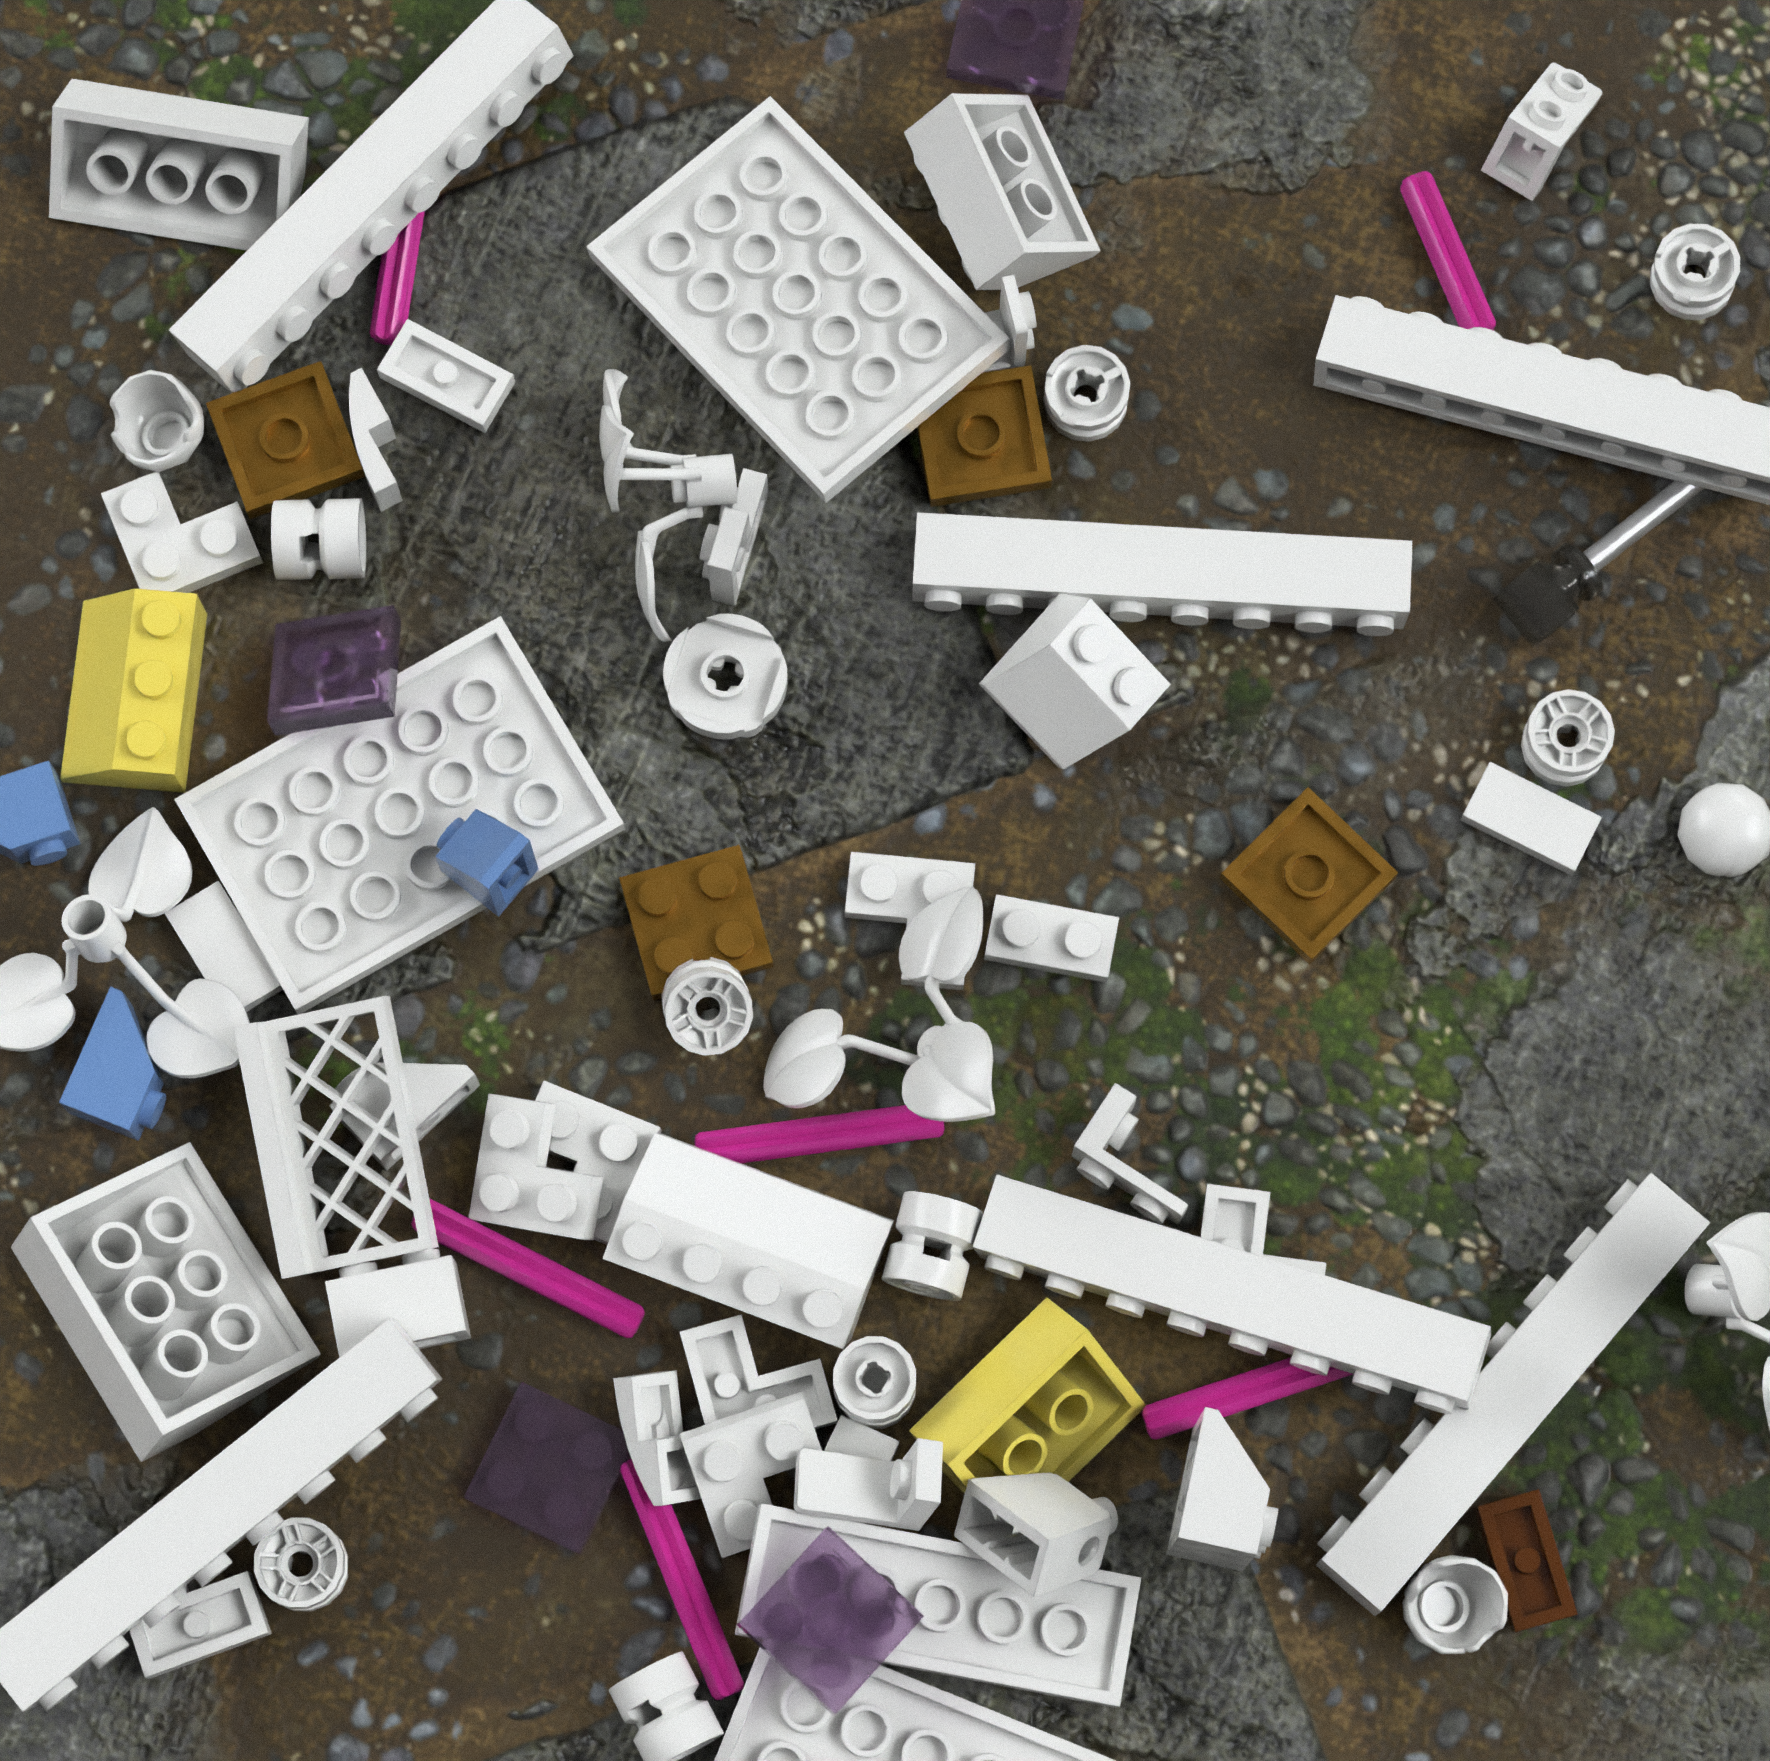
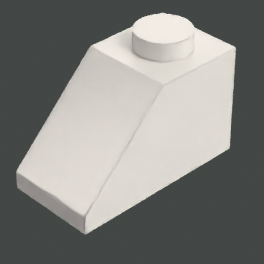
(433, 1095)

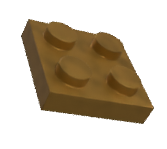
(285, 439)
(986, 440)
(1308, 875)
(696, 913)

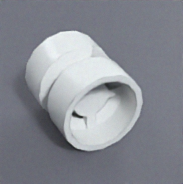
(341, 539)
(936, 1224)
(874, 1382)
(666, 1710)

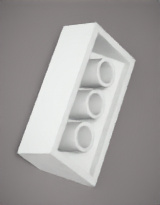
(173, 164)
(749, 1240)

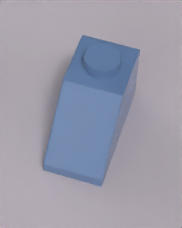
(35, 816)
(486, 859)
(115, 1075)

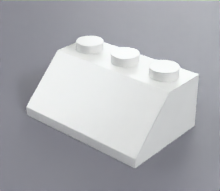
(1000, 189)
(1221, 1500)

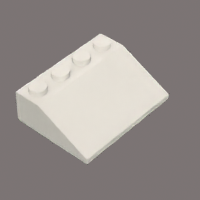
(163, 1299)

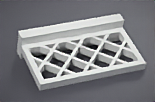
(283, 1145)

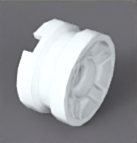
(1690, 294)
(1077, 415)
(1560, 714)
(713, 1030)
(275, 1560)

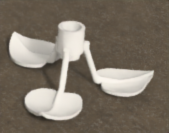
(693, 480)
(140, 873)
(954, 1061)
(1739, 1284)

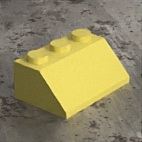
(135, 690)
(1032, 1404)

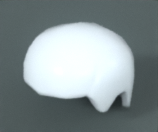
(156, 420)
(1725, 829)
(1455, 1604)

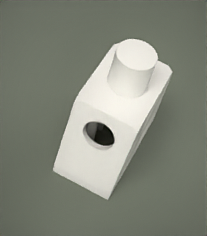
(1036, 1529)

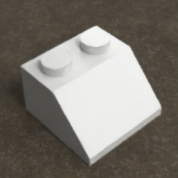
(1074, 681)

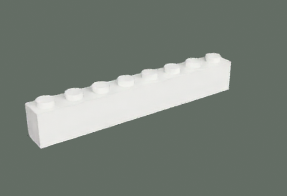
(372, 193)
(1546, 397)
(1164, 572)
(1233, 1293)
(1513, 1394)
(211, 1513)

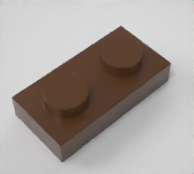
(1526, 1560)

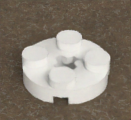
(742, 708)

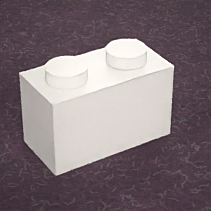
(419, 1294)

